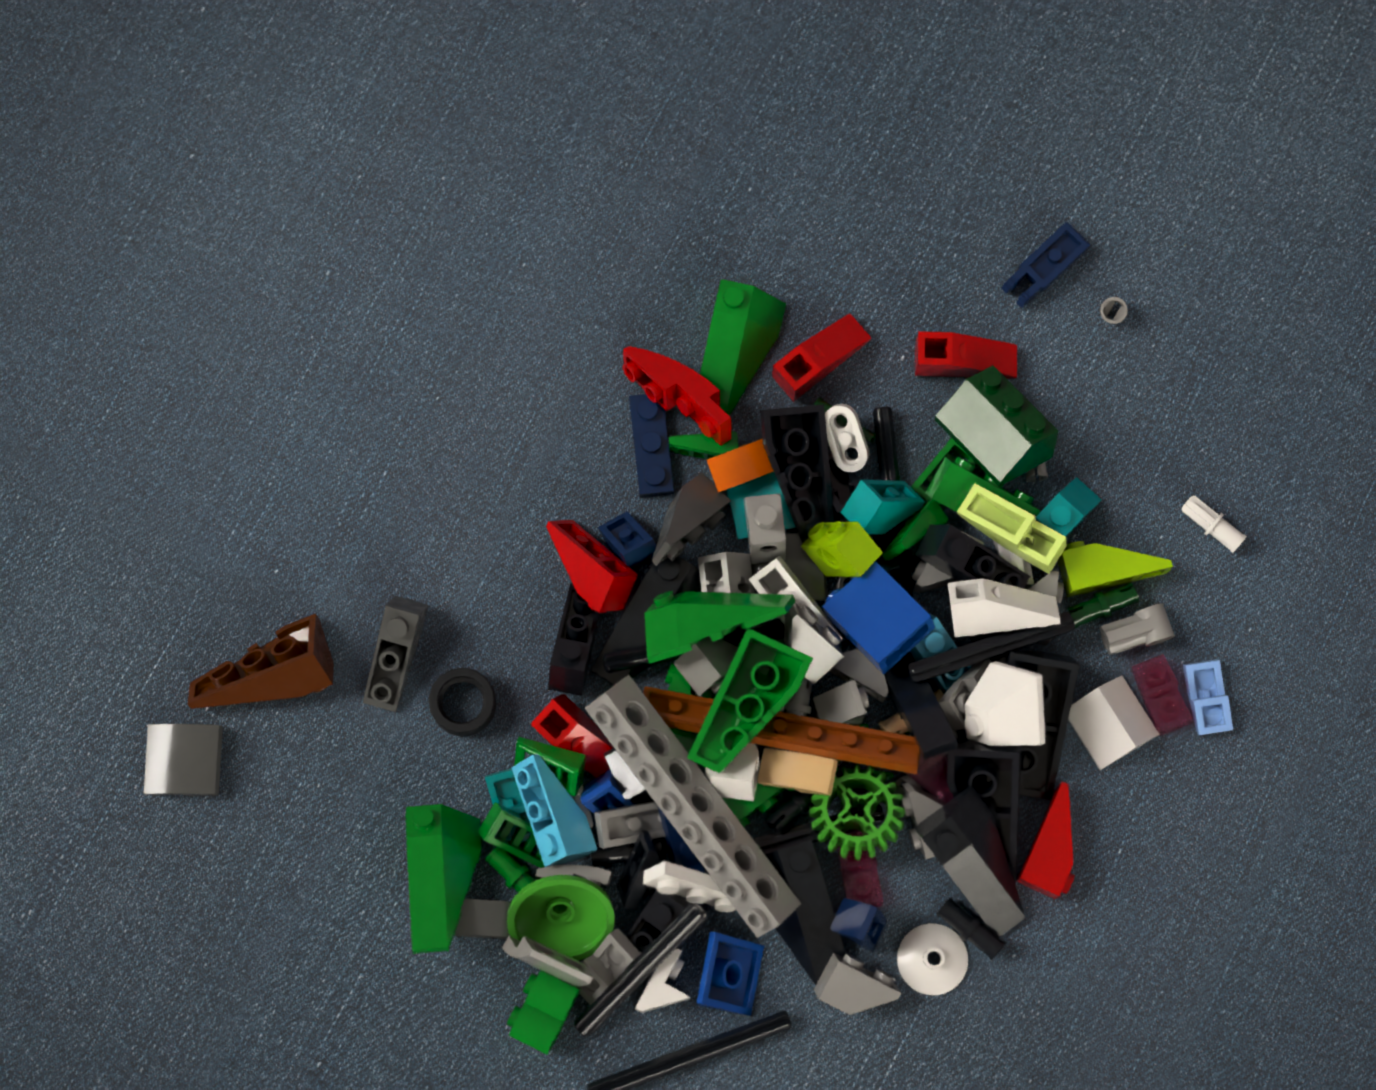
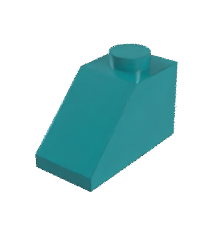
(881, 504)
(1069, 508)

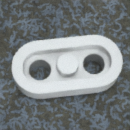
(845, 437)

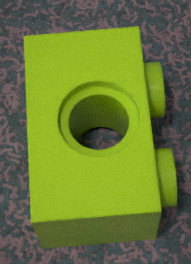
(841, 549)

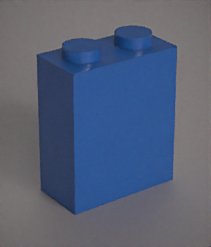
(878, 617)

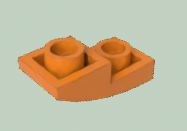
(739, 465)

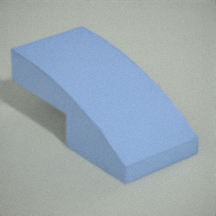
(1207, 697)

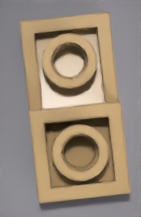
(797, 771)

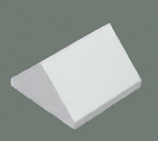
(1111, 722)

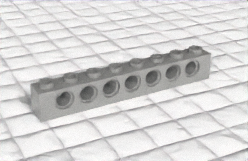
(693, 806)

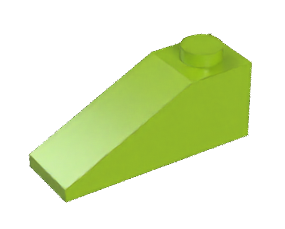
(1101, 566)

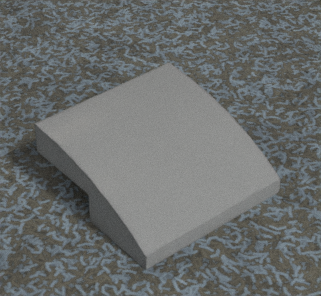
(548, 960)

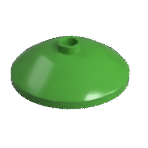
(568, 928)

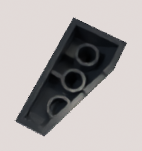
(809, 925)

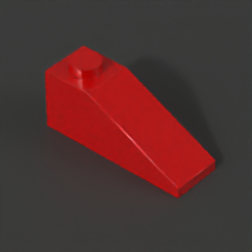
(592, 568)
(1051, 853)

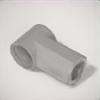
(1145, 627)

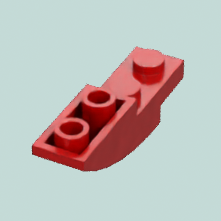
(676, 384)

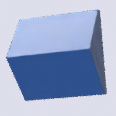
(730, 974)

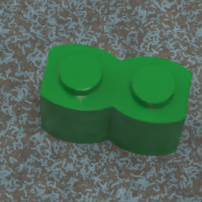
(543, 1011)

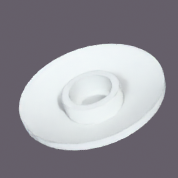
(919, 972)

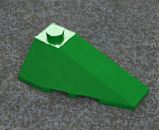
(688, 617)
(752, 693)

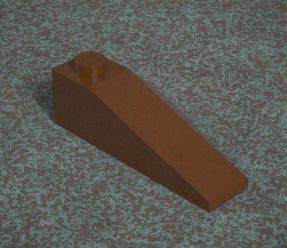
(282, 669)

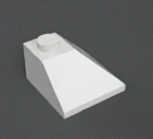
(1006, 707)

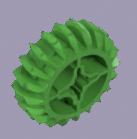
(873, 836)

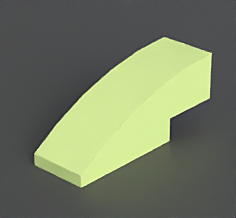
(1013, 528)

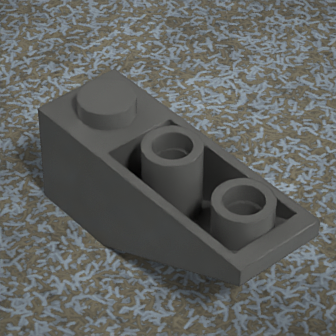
(688, 515)
(394, 652)

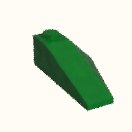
(739, 338)
(440, 862)

